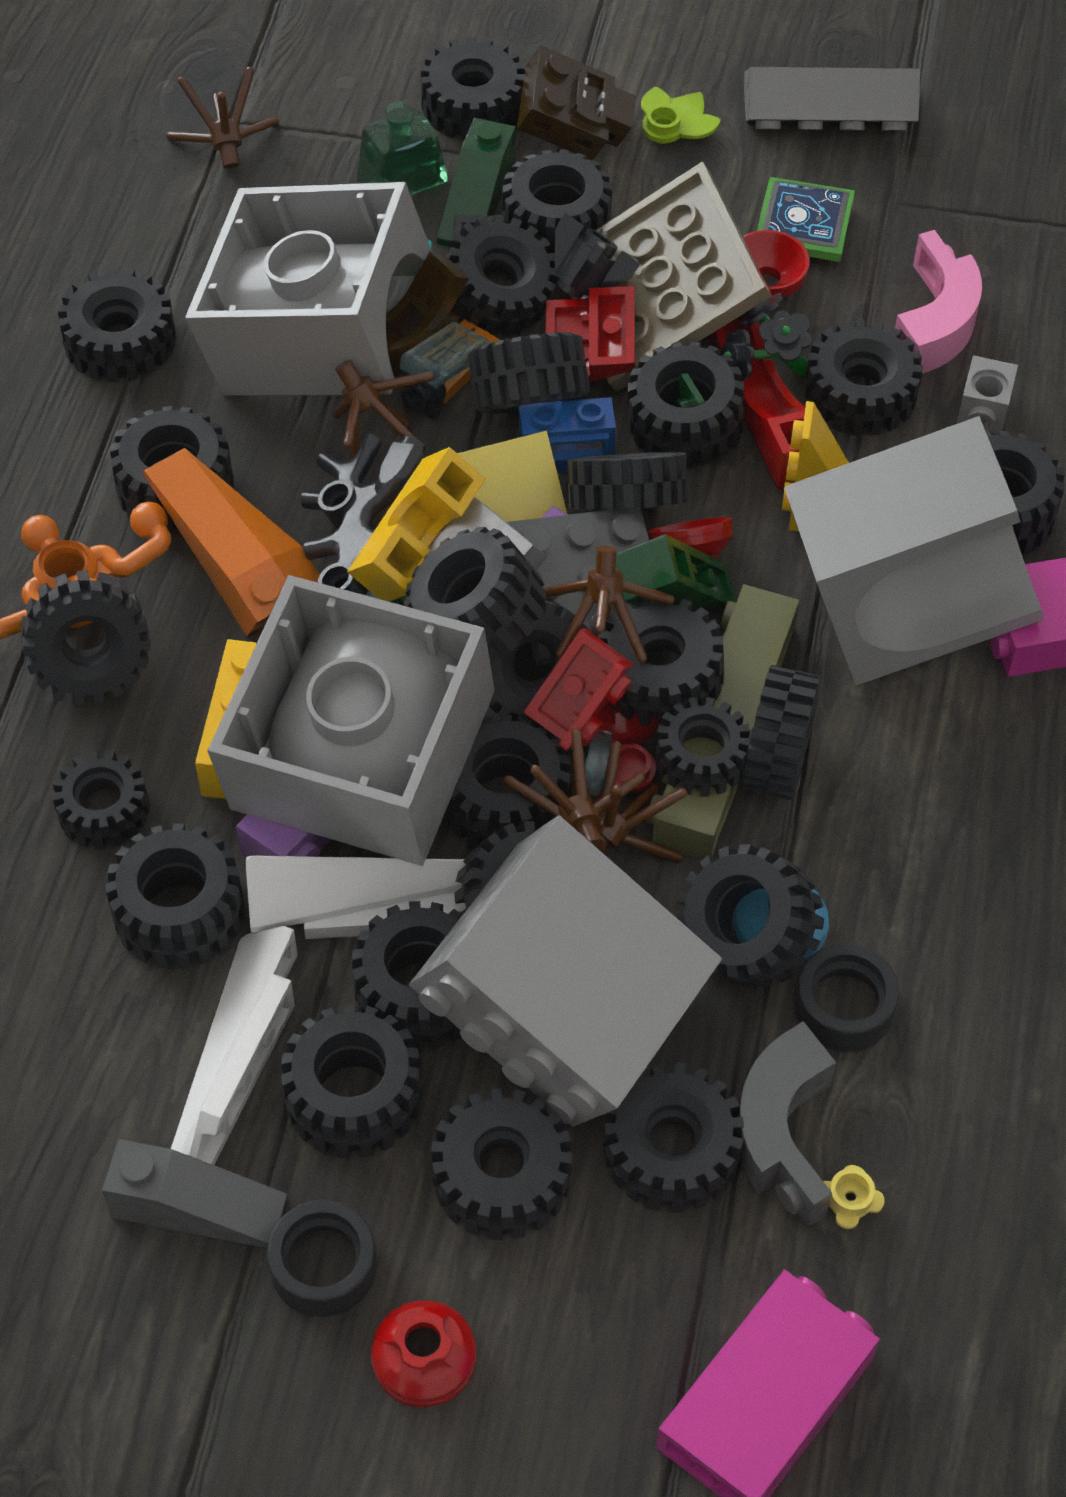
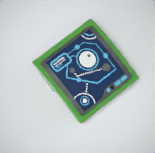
(809, 213)

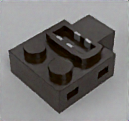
(573, 104)

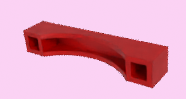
(767, 405)

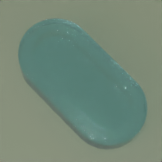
(597, 761)

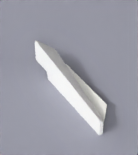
(239, 1042)

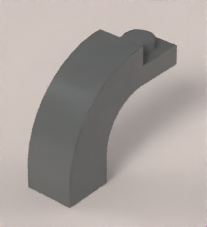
(778, 1083)

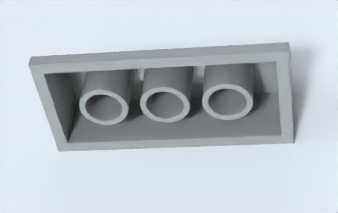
(832, 95)

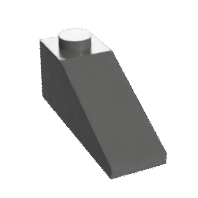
(189, 1195)

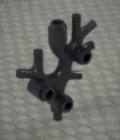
(354, 505)

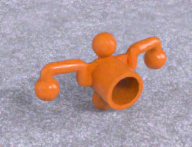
(68, 556)

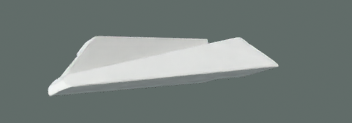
(343, 893)

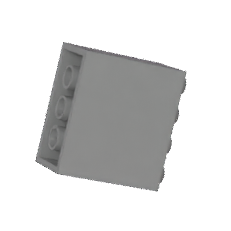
(566, 973)

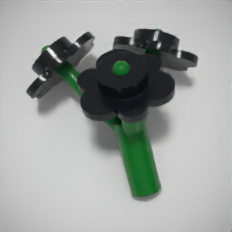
(782, 335)

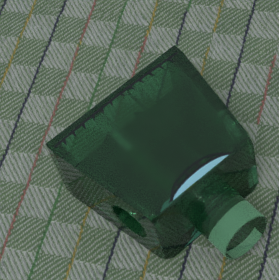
(401, 150)

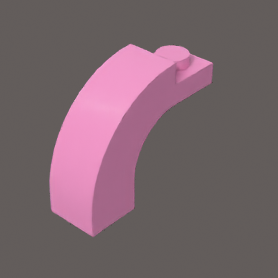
(947, 322)

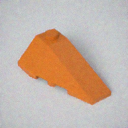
(230, 538)

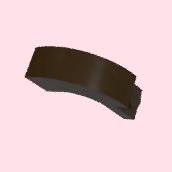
(424, 307)

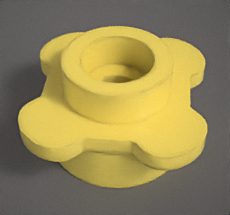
(856, 1181)

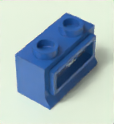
(572, 427)

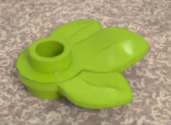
(675, 117)

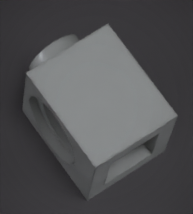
(988, 392)

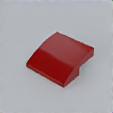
(605, 325)

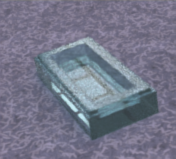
(442, 353)

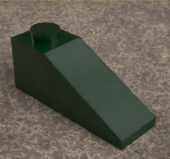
(479, 174)
(678, 571)

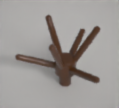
(225, 132)
(364, 394)
(605, 588)
(578, 809)
(616, 826)

